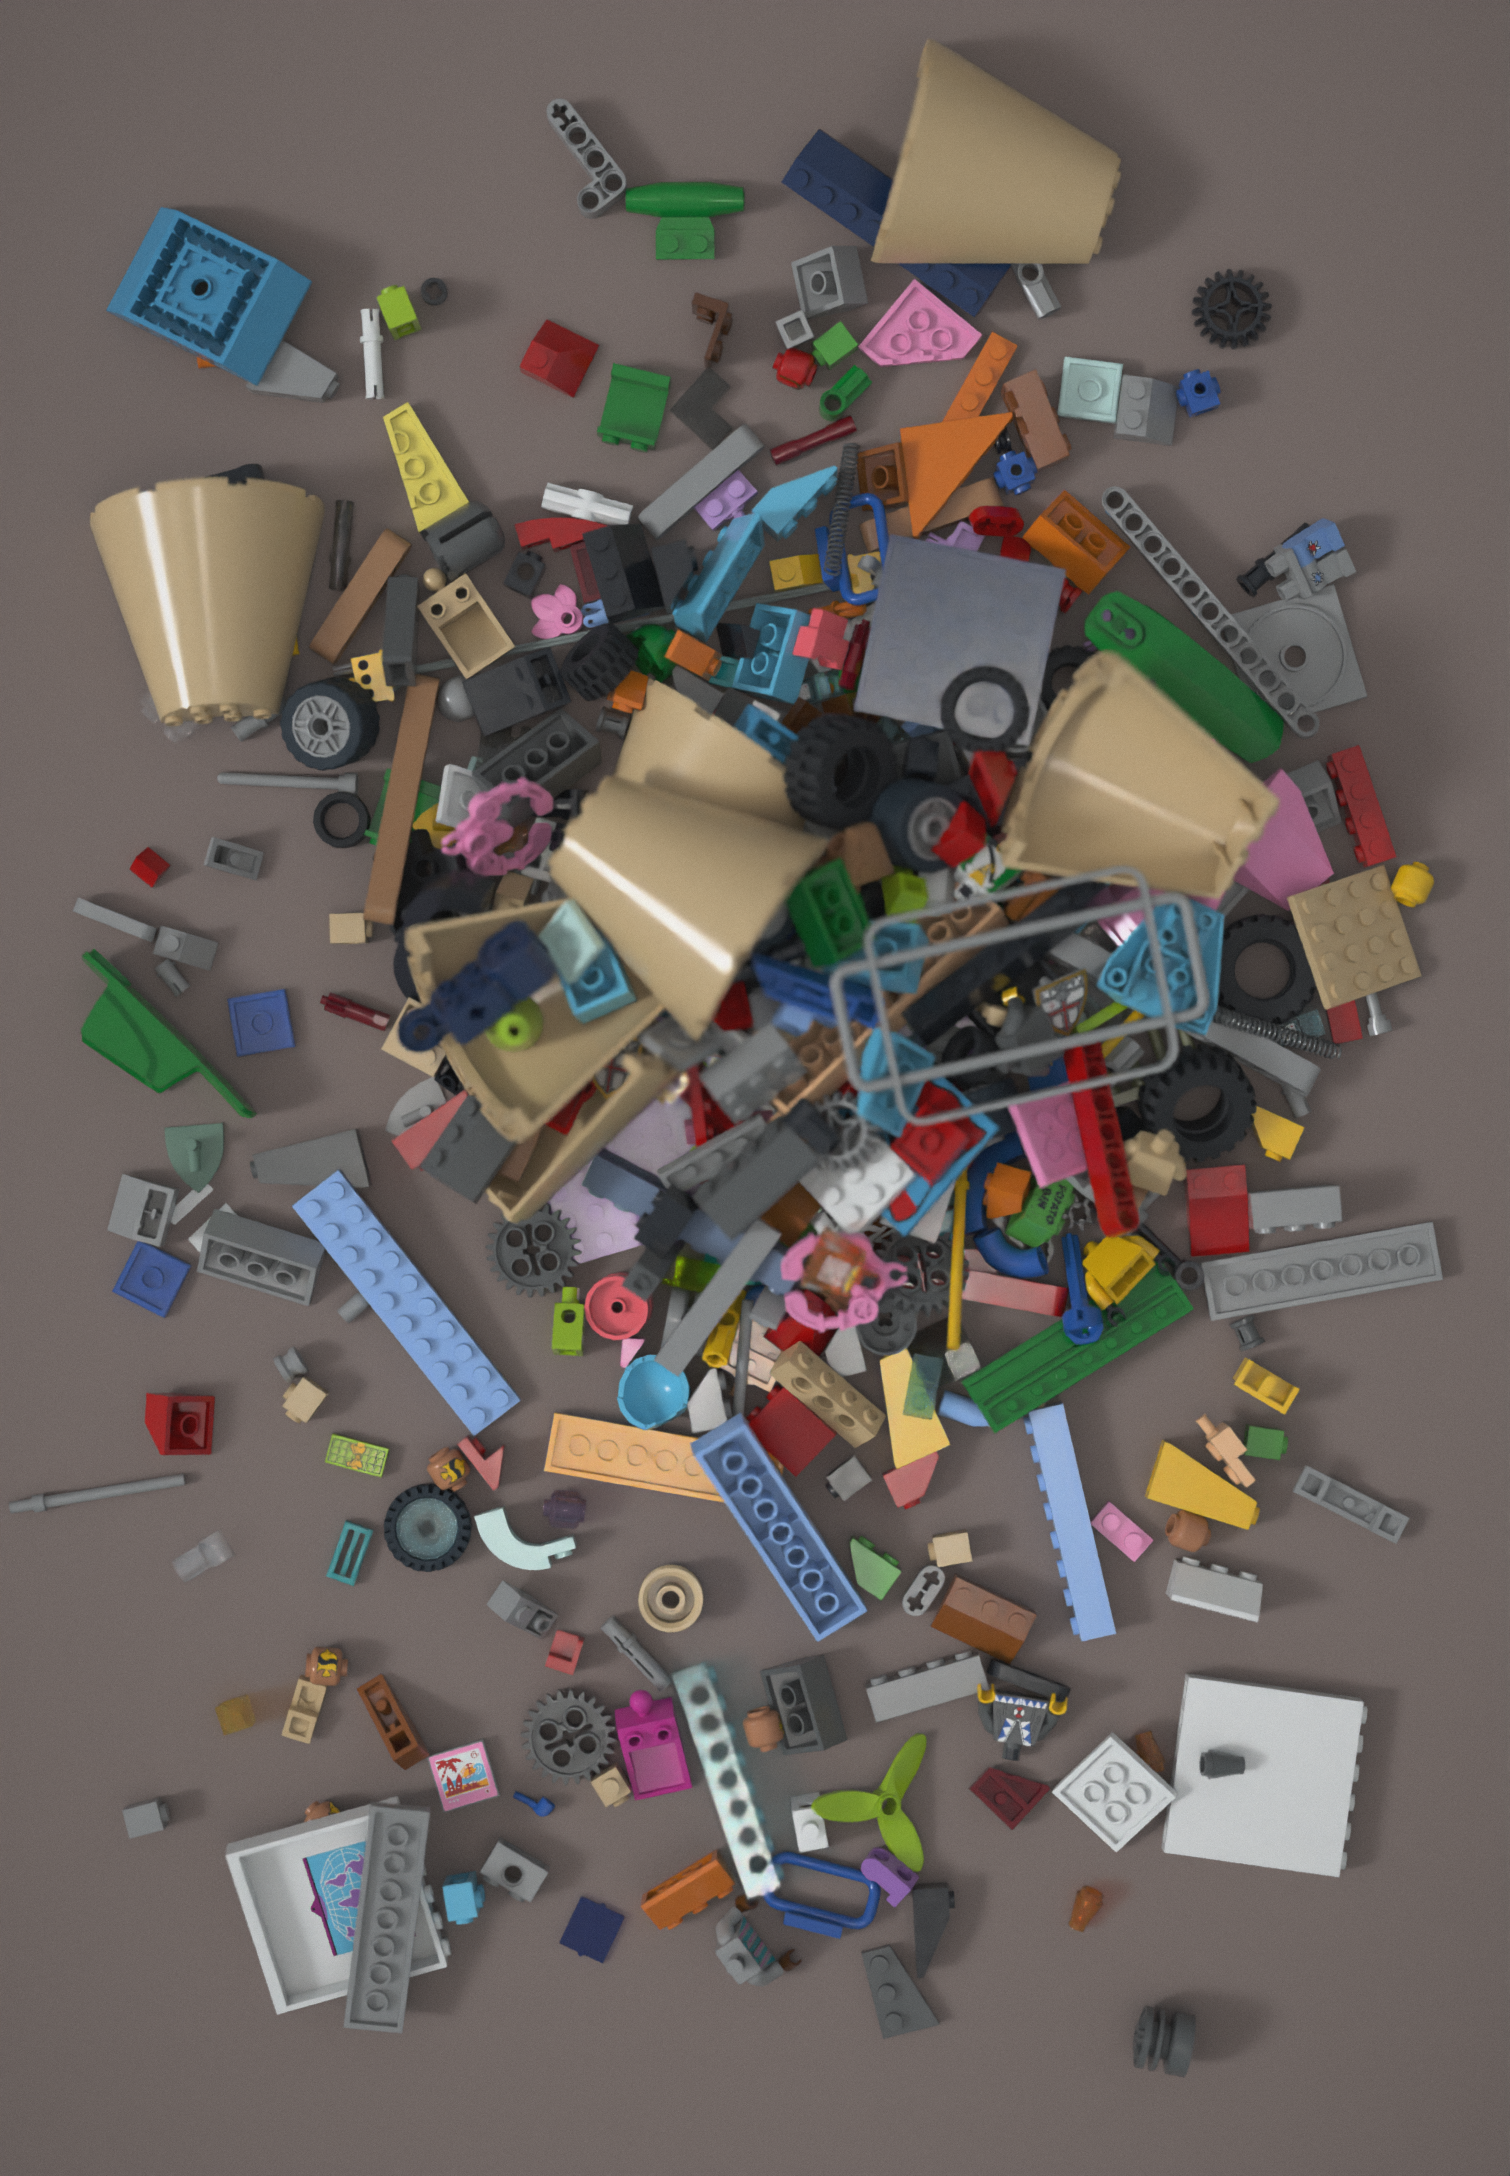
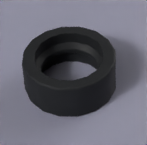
(319, 818)
(959, 1047)

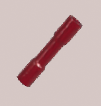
(796, 447)

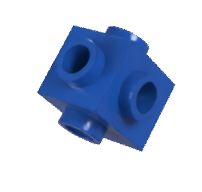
(1198, 403)
(1010, 482)

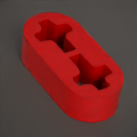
(996, 521)

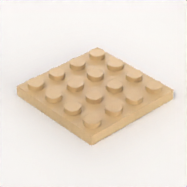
(1354, 937)

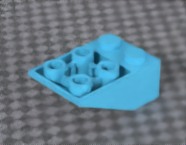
(791, 500)

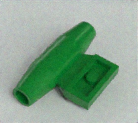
(684, 214)

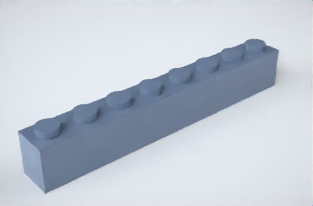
(634, 1190)

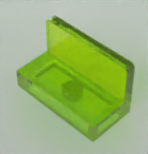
(692, 1274)

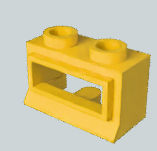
(1265, 1385)

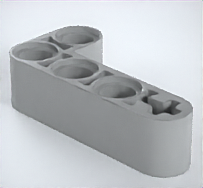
(582, 153)

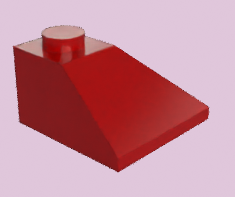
(558, 358)
(993, 781)
(791, 1331)
(180, 1422)

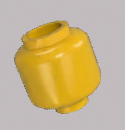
(1412, 884)

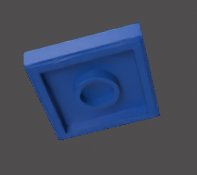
(261, 1022)
(152, 1278)

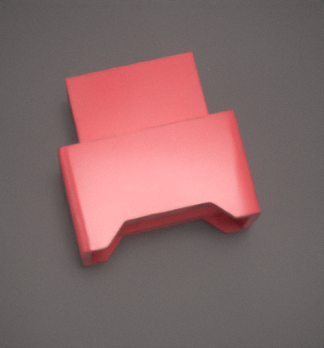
(823, 639)

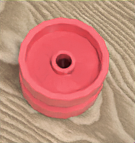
(606, 1318)

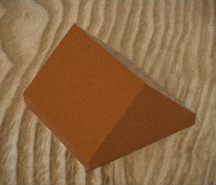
(883, 474)
(792, 1213)

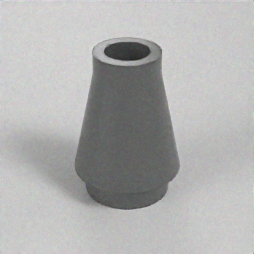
(1219, 1764)

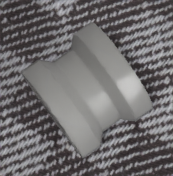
(290, 1364)

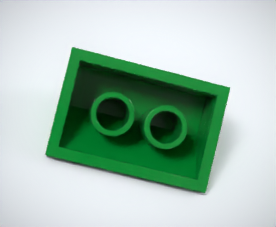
(828, 913)

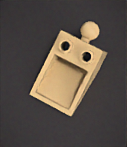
(465, 625)

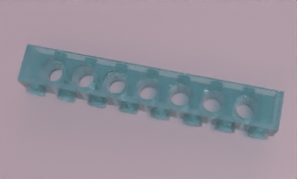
(753, 1881)

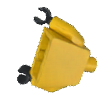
(1117, 1267)

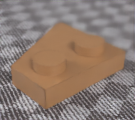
(865, 854)

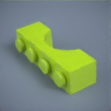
(904, 892)

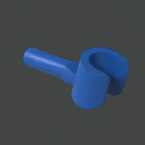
(542, 1808)

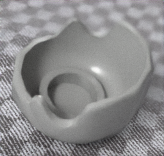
(453, 700)

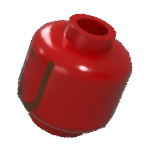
(795, 368)

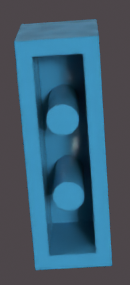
(766, 732)

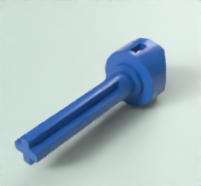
(1081, 1314)

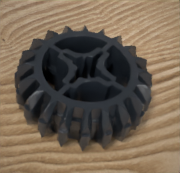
(1244, 308)

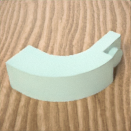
(513, 1550)

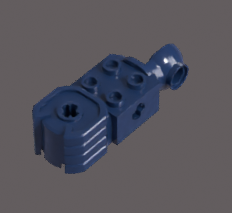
(507, 971)

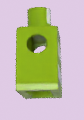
(569, 1337)

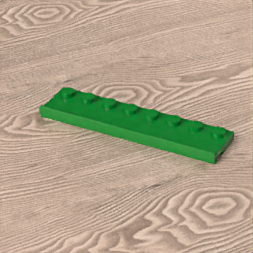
(1054, 1363)

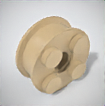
(667, 1617)

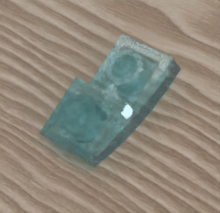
(922, 1386)

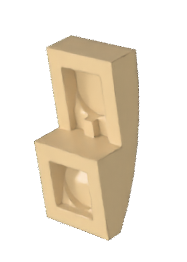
(304, 1710)

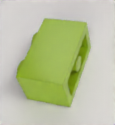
(398, 311)

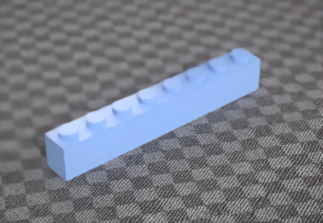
(1071, 1522)

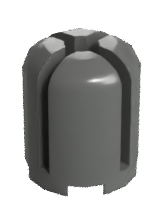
(464, 539)

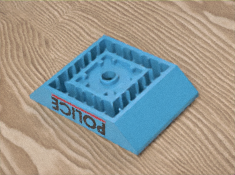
(239, 316)

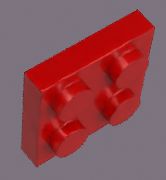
(930, 1147)

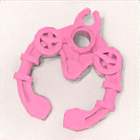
(482, 832)
(862, 1304)

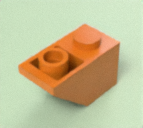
(629, 693)
(1006, 1191)

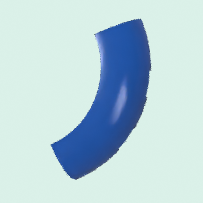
(1004, 1152)

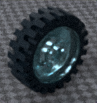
(443, 1544)

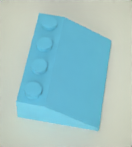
(720, 577)

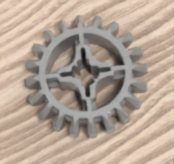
(852, 1153)

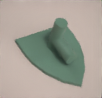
(195, 1152)

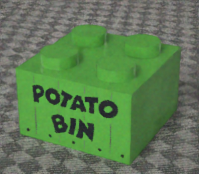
(1041, 1213)

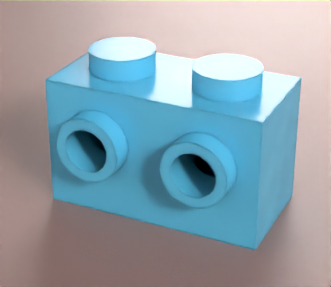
(463, 1897)

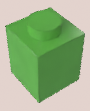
(833, 346)
(1264, 1442)

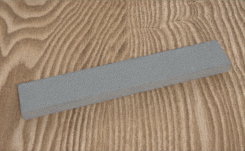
(717, 1296)

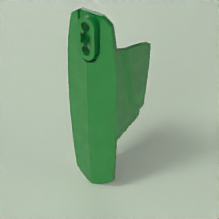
(1187, 676)
(143, 1041)

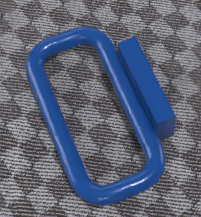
(842, 581)
(817, 1919)

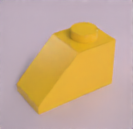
(795, 572)
(1276, 1134)

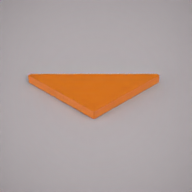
(941, 458)

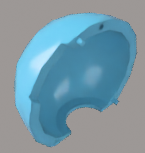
(652, 1394)

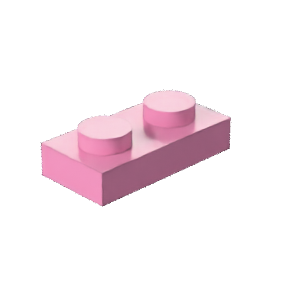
(1121, 1531)

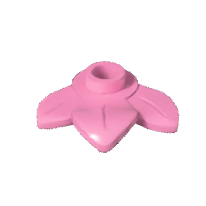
(553, 610)

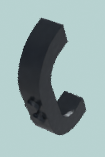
(445, 891)

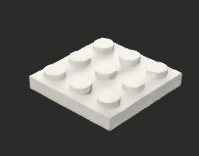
(863, 1193)
(1114, 1792)

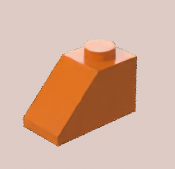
(694, 656)

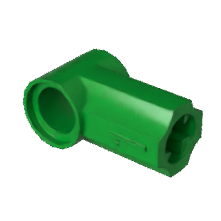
(846, 392)

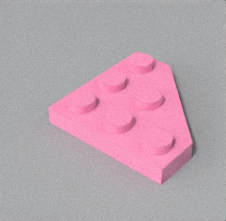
(919, 331)

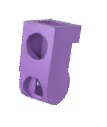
(889, 1874)

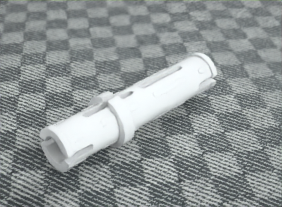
(372, 353)

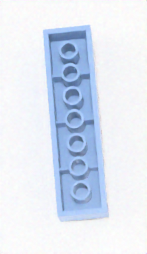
(778, 1527)

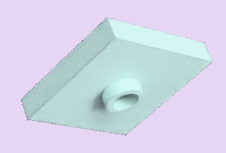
(1090, 390)
(571, 941)

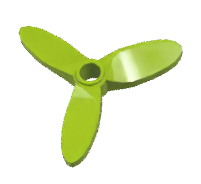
(863, 1805)

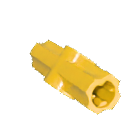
(722, 1336)

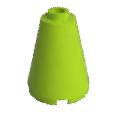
(530, 1023)

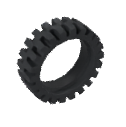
(977, 674)

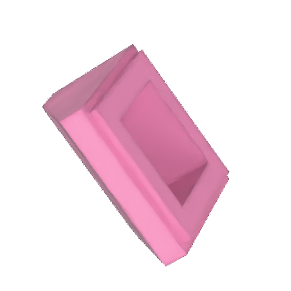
(629, 1349)

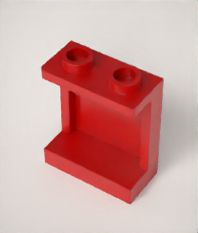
(789, 1430)

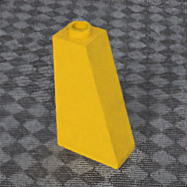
(909, 1435)
(1195, 1488)

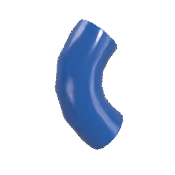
(1010, 1260)

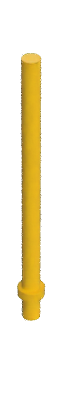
(960, 1187)

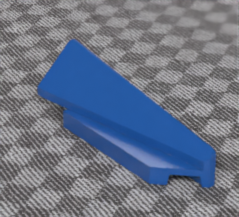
(812, 990)

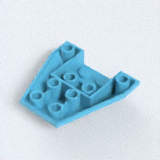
(1131, 974)

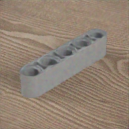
(700, 481)

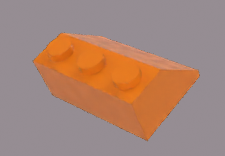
(1076, 542)
(688, 1891)

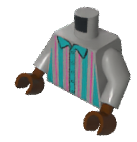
(744, 1951)

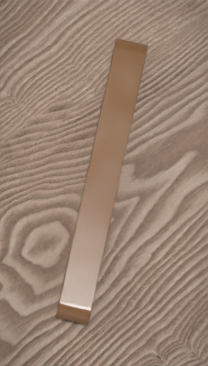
(401, 800)

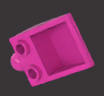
(652, 1746)

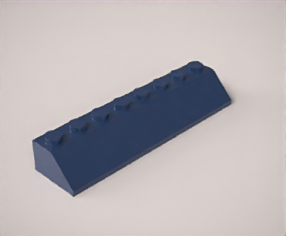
(857, 198)

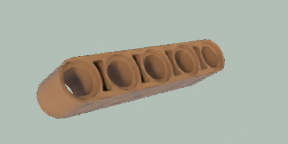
(958, 508)
(360, 596)

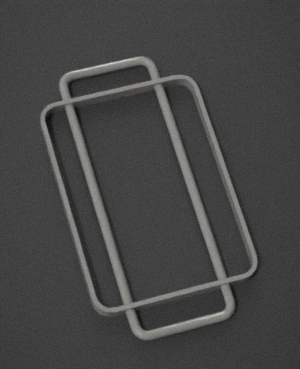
(1166, 1020)

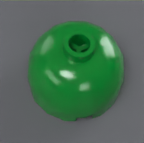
(653, 644)

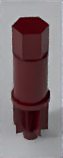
(855, 655)
(349, 1009)

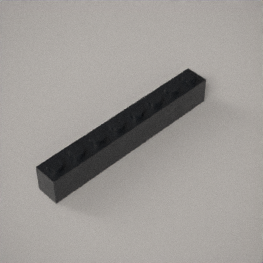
(1000, 962)

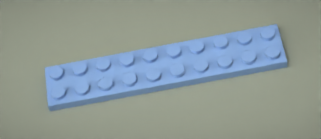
(406, 1302)

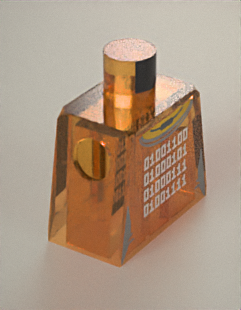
(836, 1266)

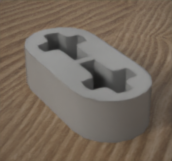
(917, 1586)

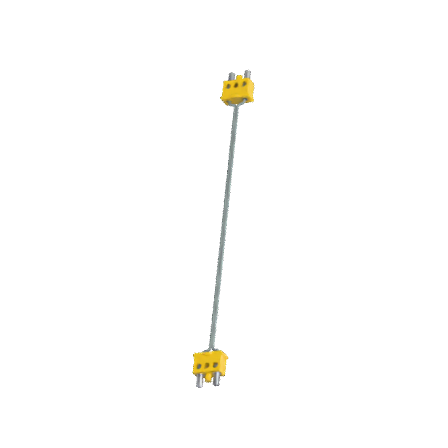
(859, 580)

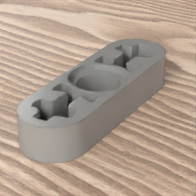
(114, 919)

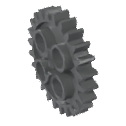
(560, 1244)
(934, 1269)
(581, 1760)

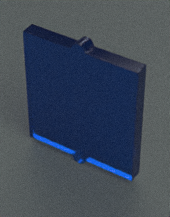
(591, 1929)

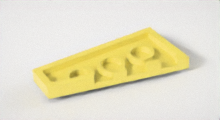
(425, 475)

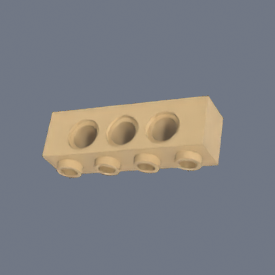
(827, 1394)

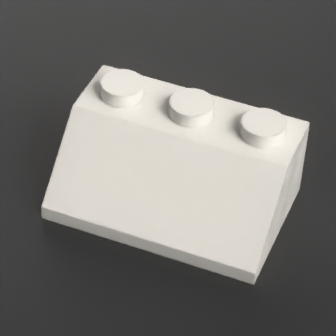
(1215, 1589)

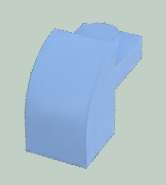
(797, 1020)

